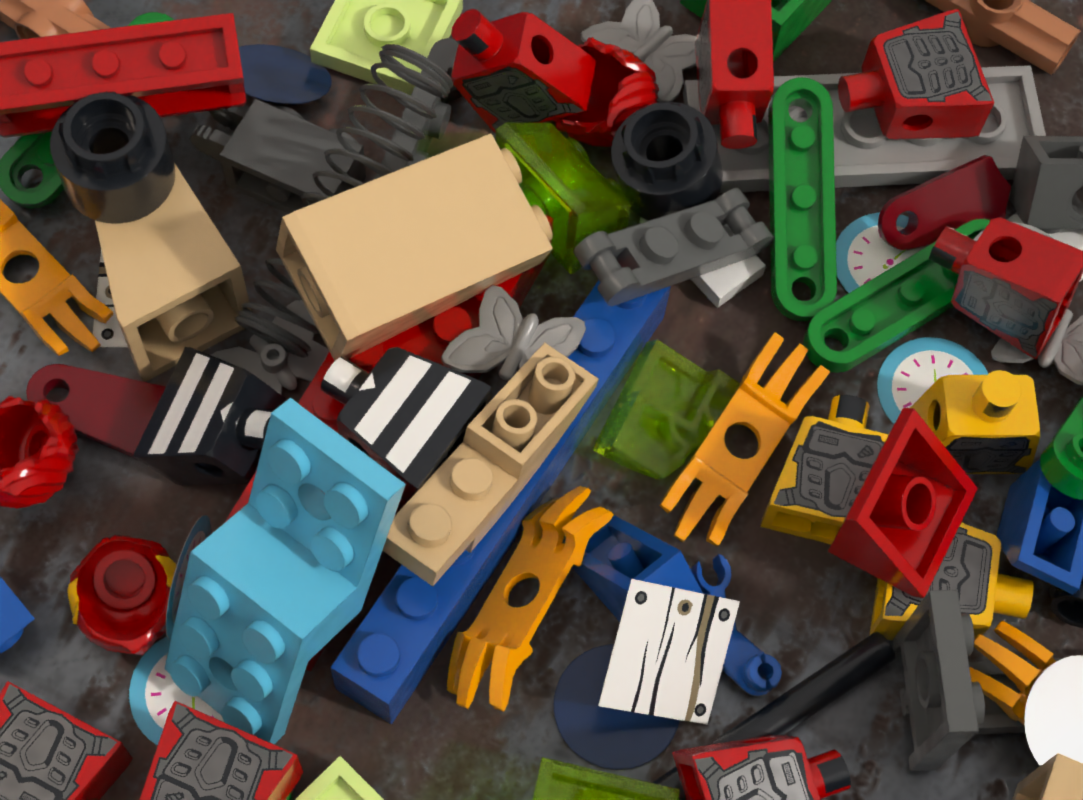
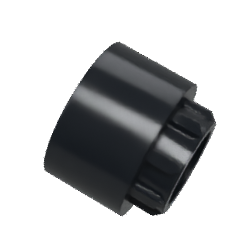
(113, 157)
(666, 159)

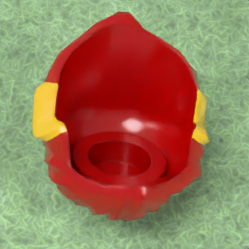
(122, 593)

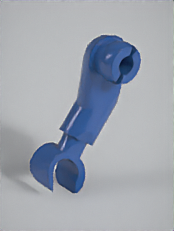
(744, 661)

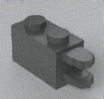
(276, 154)

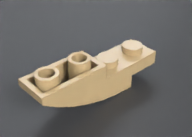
(490, 465)

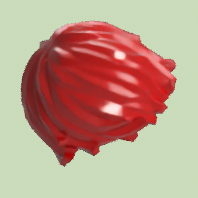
(617, 91)
(34, 451)

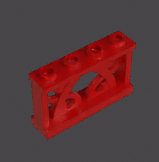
(168, 64)

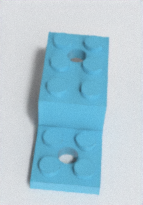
(281, 573)

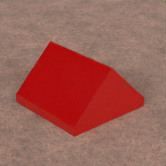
(906, 509)

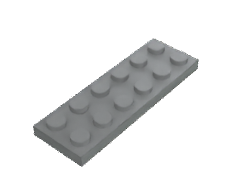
(871, 159)

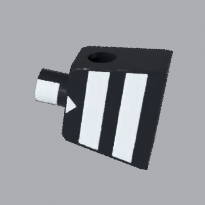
(405, 412)
(208, 423)

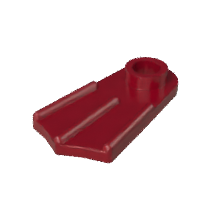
(948, 200)
(100, 404)

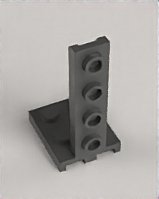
(939, 691)

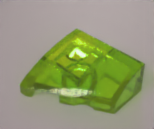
(663, 412)

